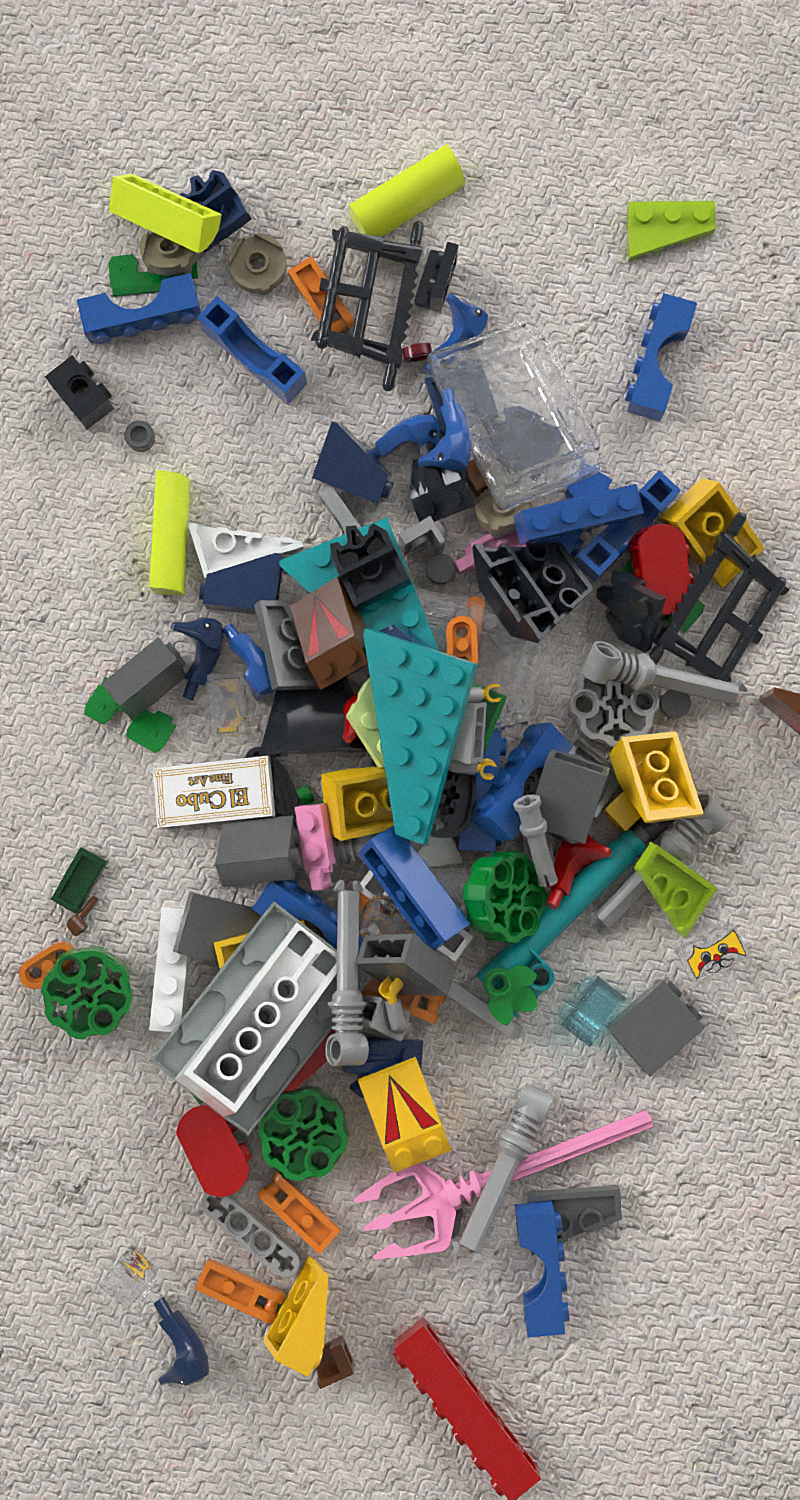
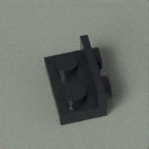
(437, 278)

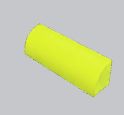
(408, 193)
(163, 212)
(170, 533)

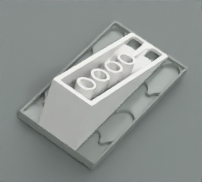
(256, 1020)

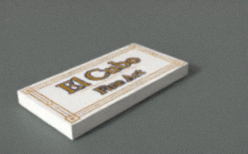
(214, 792)

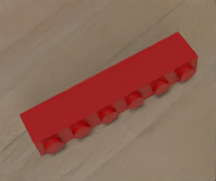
(466, 1410)

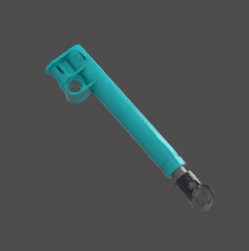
(584, 891)

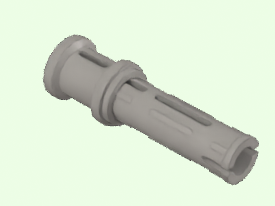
(534, 828)

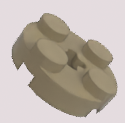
(162, 262)
(262, 279)
(493, 518)

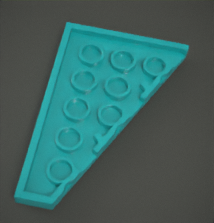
(402, 608)
(419, 715)

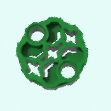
(504, 897)
(115, 1003)
(277, 1121)

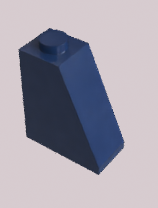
(351, 466)
(243, 585)

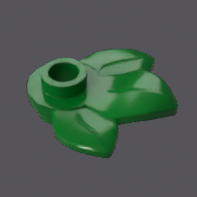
(514, 993)

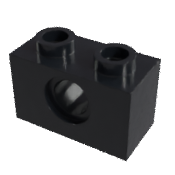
(68, 379)

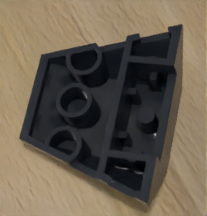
(529, 586)
(309, 722)

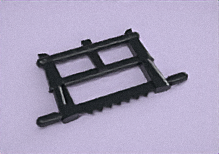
(356, 344)
(752, 569)

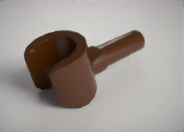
(75, 923)

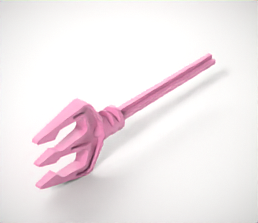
(443, 1198)

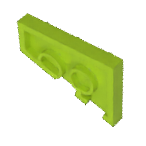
(667, 223)
(675, 887)

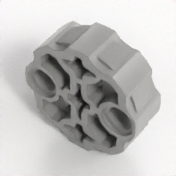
(587, 723)

